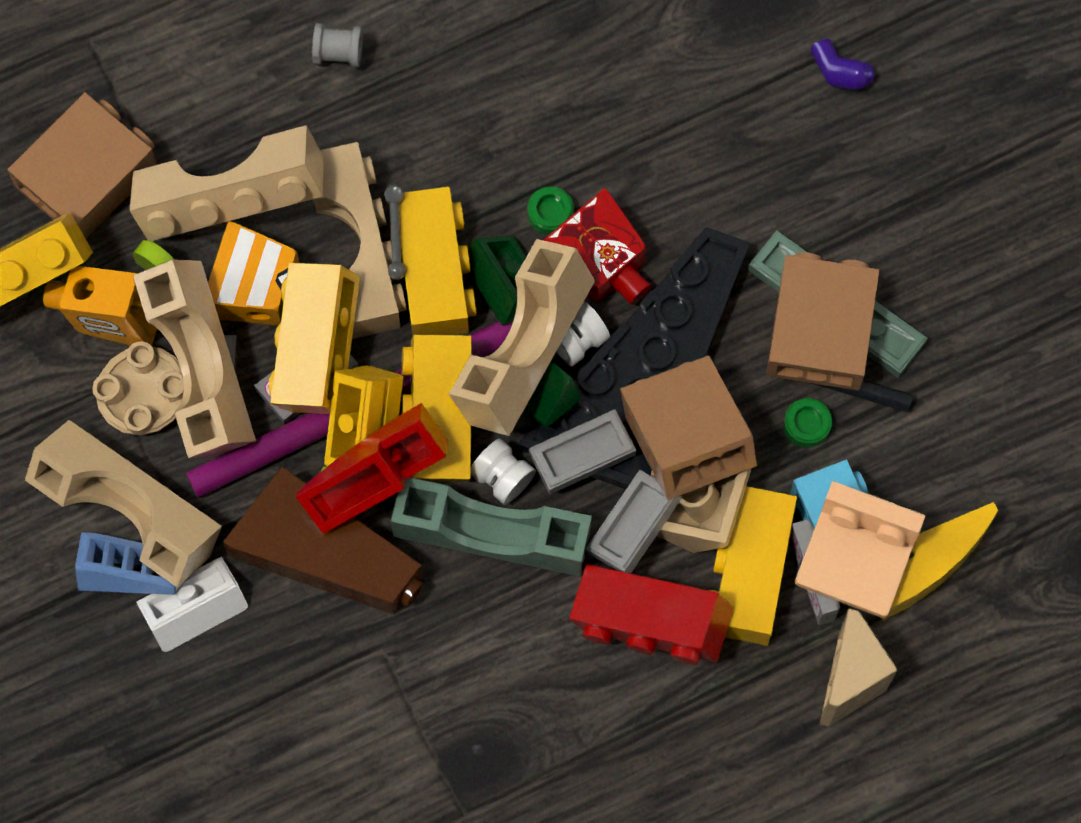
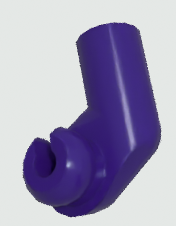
(841, 71)

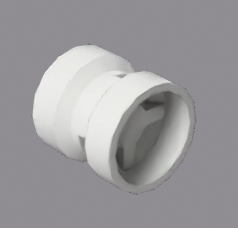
(584, 332)
(502, 471)

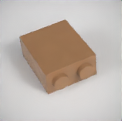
(83, 164)
(823, 321)
(688, 427)

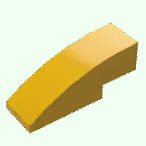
(939, 554)

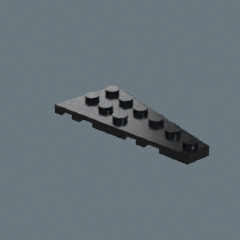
(665, 331)

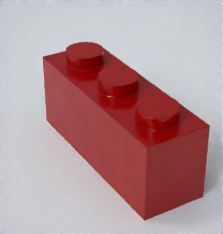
(651, 615)

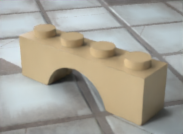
(277, 174)
(349, 199)
(549, 295)
(212, 406)
(79, 468)

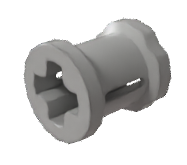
(337, 45)

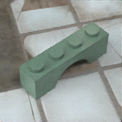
(450, 520)

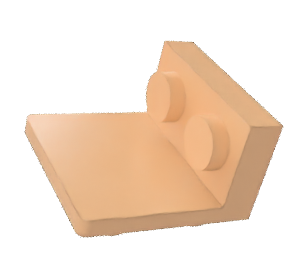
(859, 549)

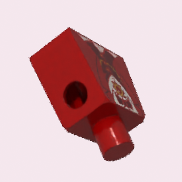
(607, 247)

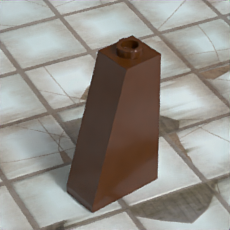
(342, 561)

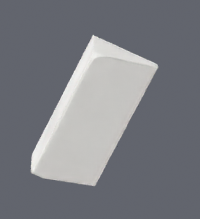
(197, 606)

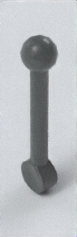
(394, 197)

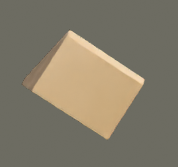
(706, 515)
(858, 670)

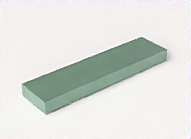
(891, 340)

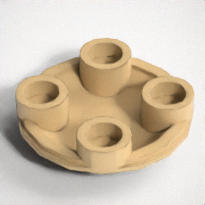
(140, 389)

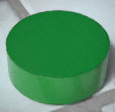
(549, 209)
(807, 423)

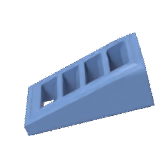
(104, 577)

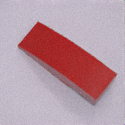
(373, 469)

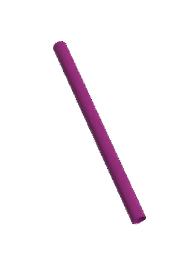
(303, 430)

